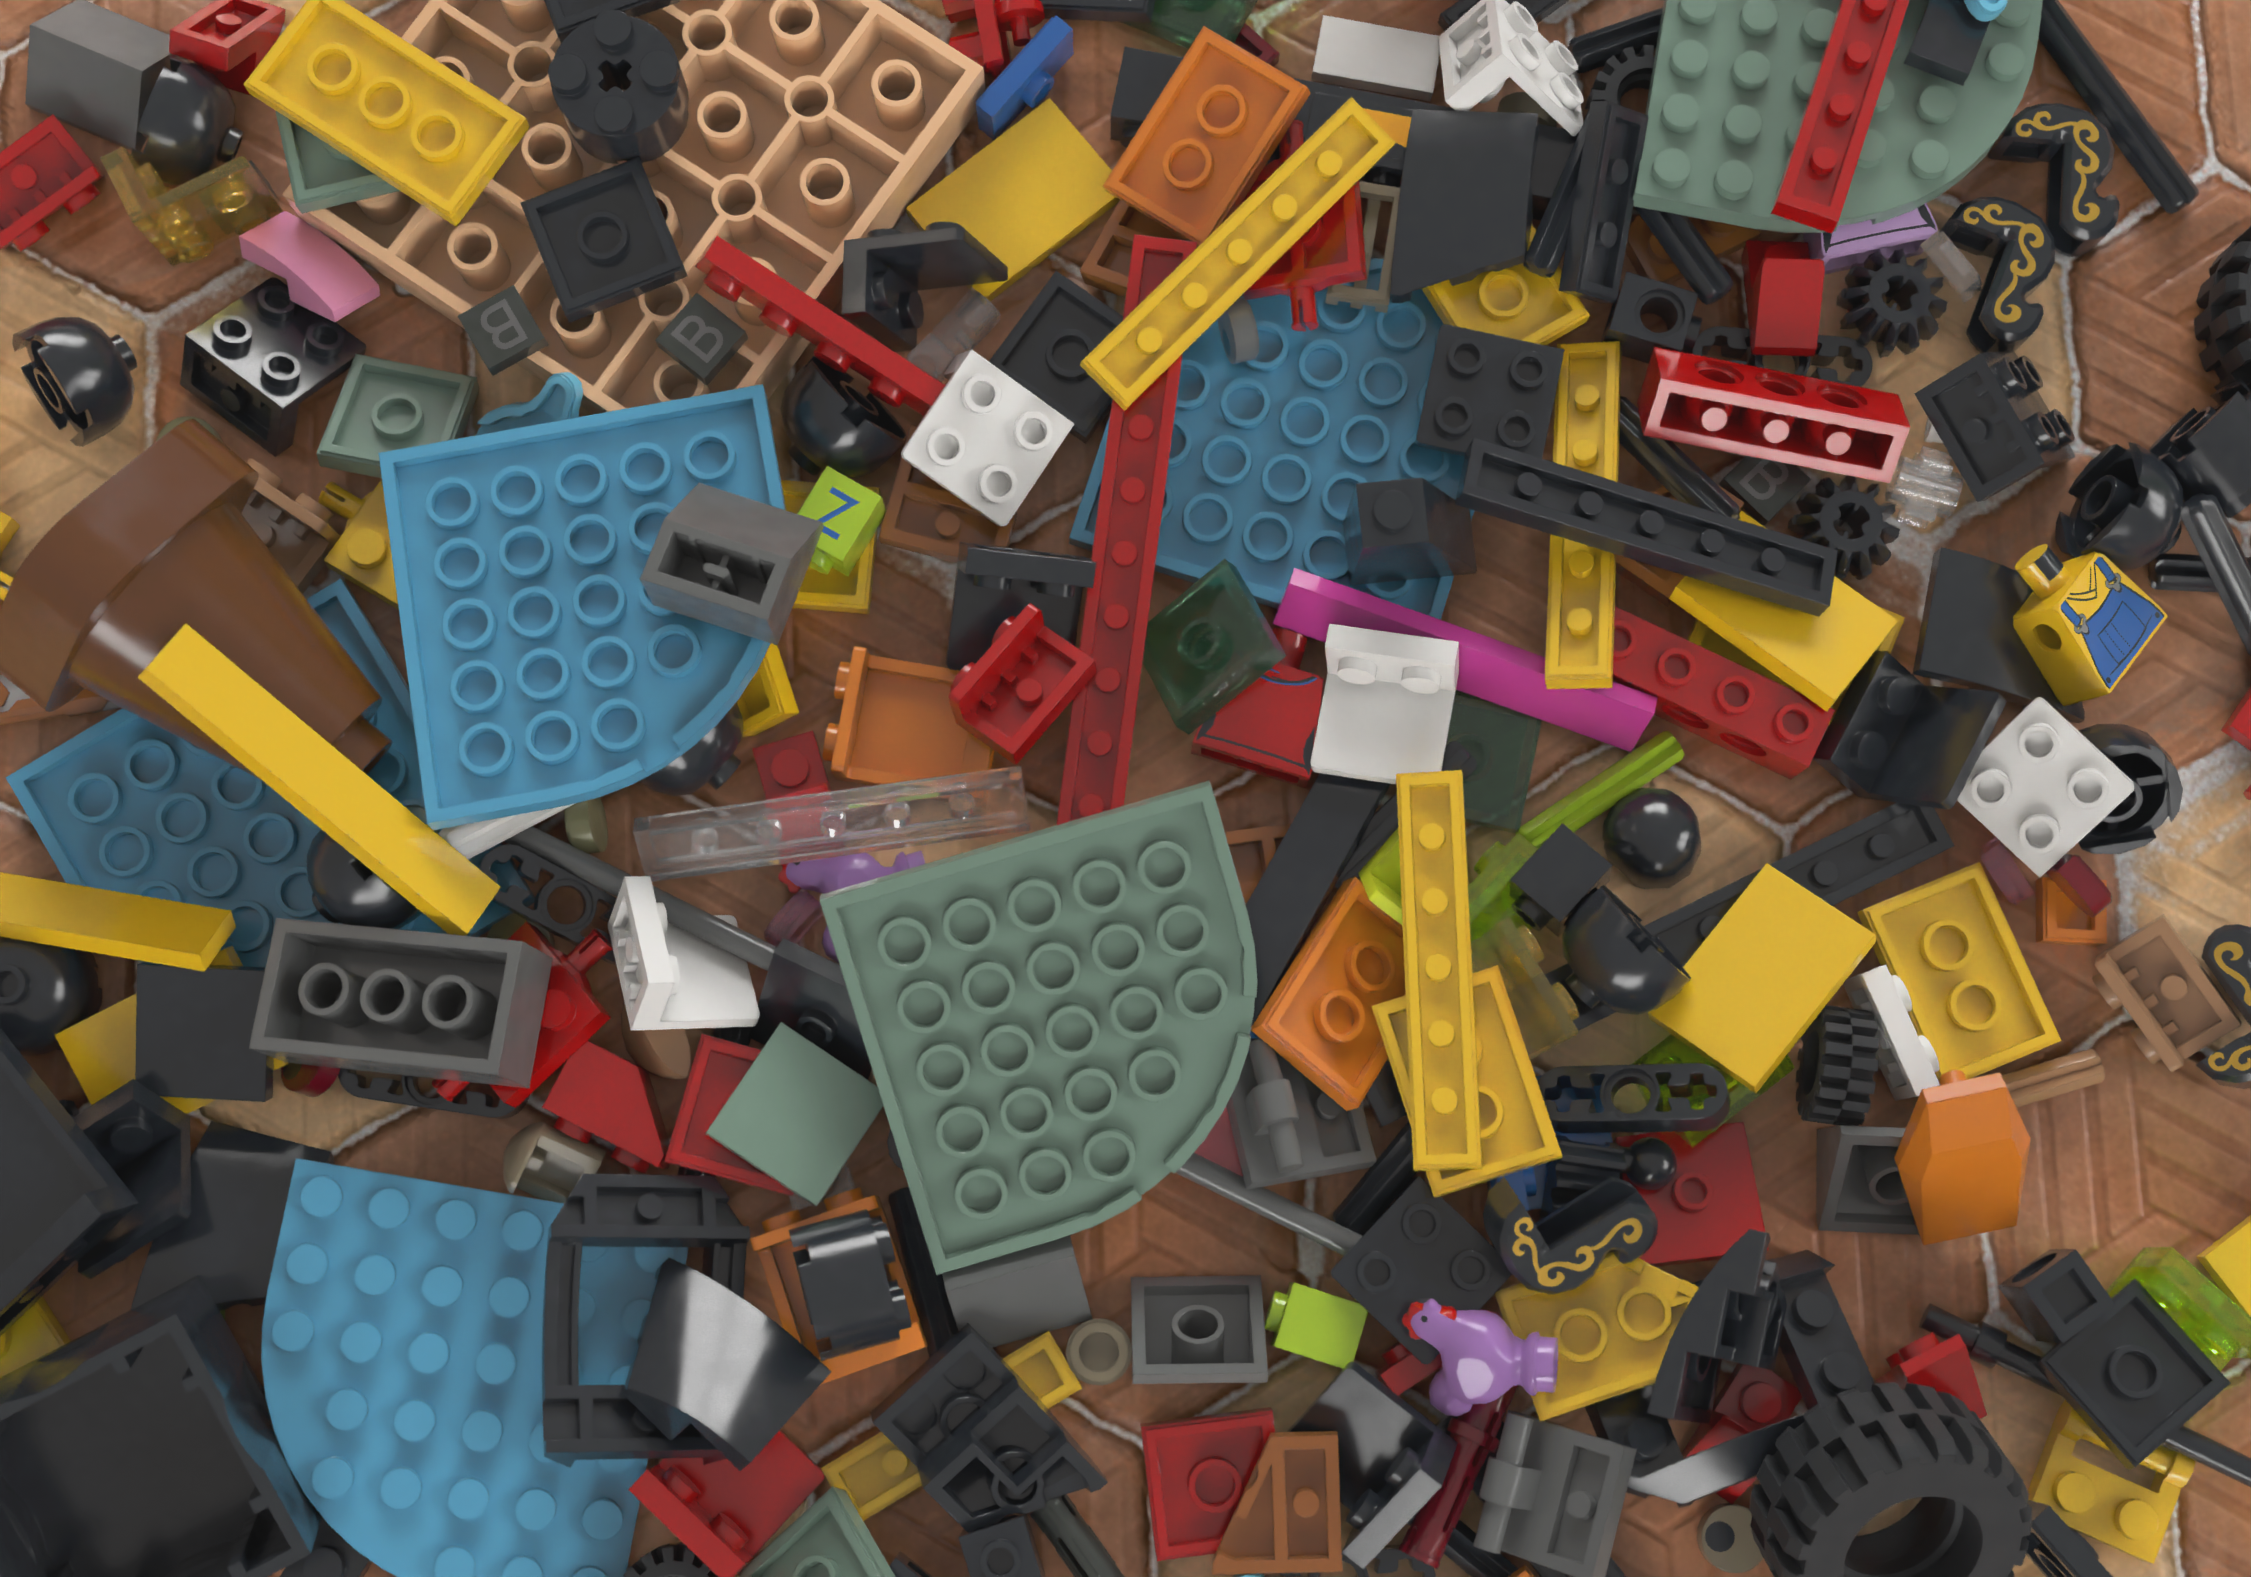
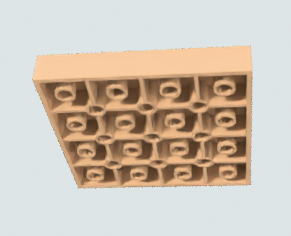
(794, 139)

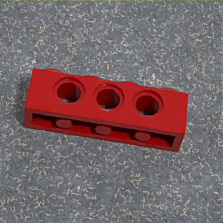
(1772, 415)
(1718, 697)

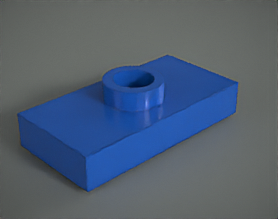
(1026, 78)

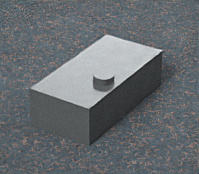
(402, 1002)

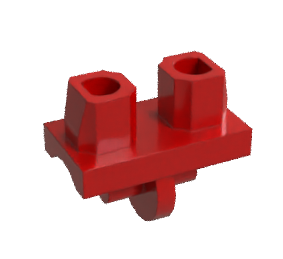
(994, 19)

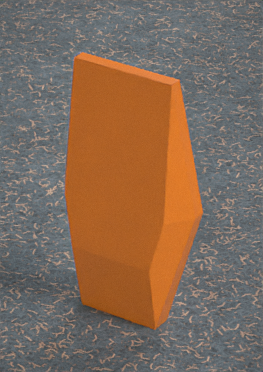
(1963, 1158)

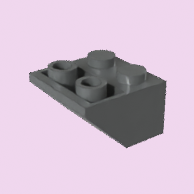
(731, 562)

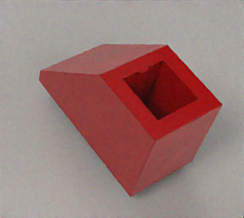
(613, 1101)
(1937, 1365)

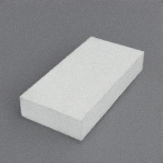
(1376, 58)

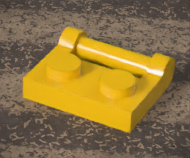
(2102, 1502)

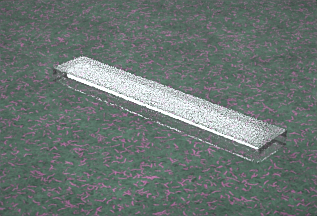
(832, 824)

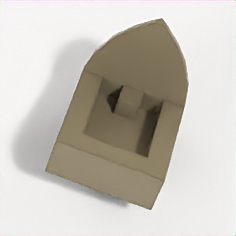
(548, 1162)

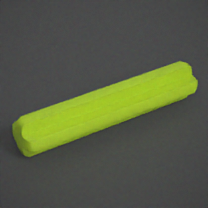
(1605, 788)

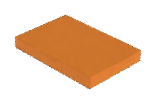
(1206, 137)
(1325, 1000)

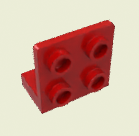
(728, 1511)

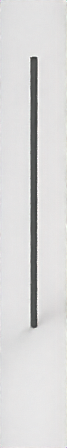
(760, 954)

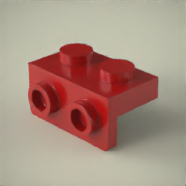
(39, 178)
(1019, 684)

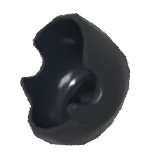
(1652, 838)

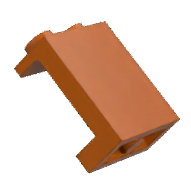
(898, 724)
(784, 1283)

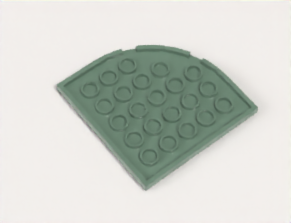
(1736, 86)
(1052, 1017)

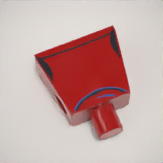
(1270, 722)

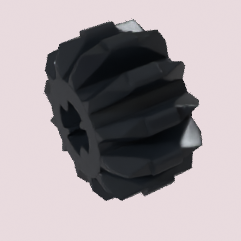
(1898, 282)
(1863, 515)

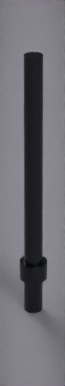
(1990, 1347)

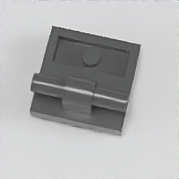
(1290, 1126)
(1554, 1496)

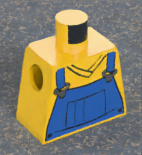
(2082, 622)

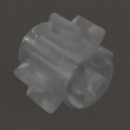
(1924, 487)

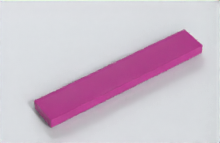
(1486, 665)

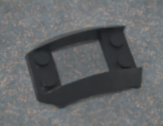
(624, 1212)
(1821, 1360)

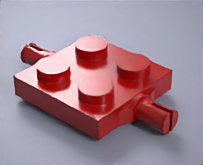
(1324, 256)
(568, 1015)

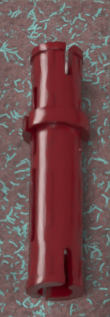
(1438, 1517)

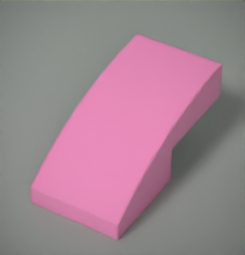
(315, 267)

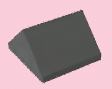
(95, 70)
(1860, 1181)
(1019, 1293)
(1198, 1330)

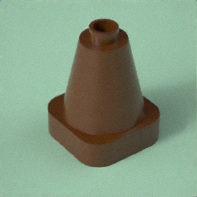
(165, 552)

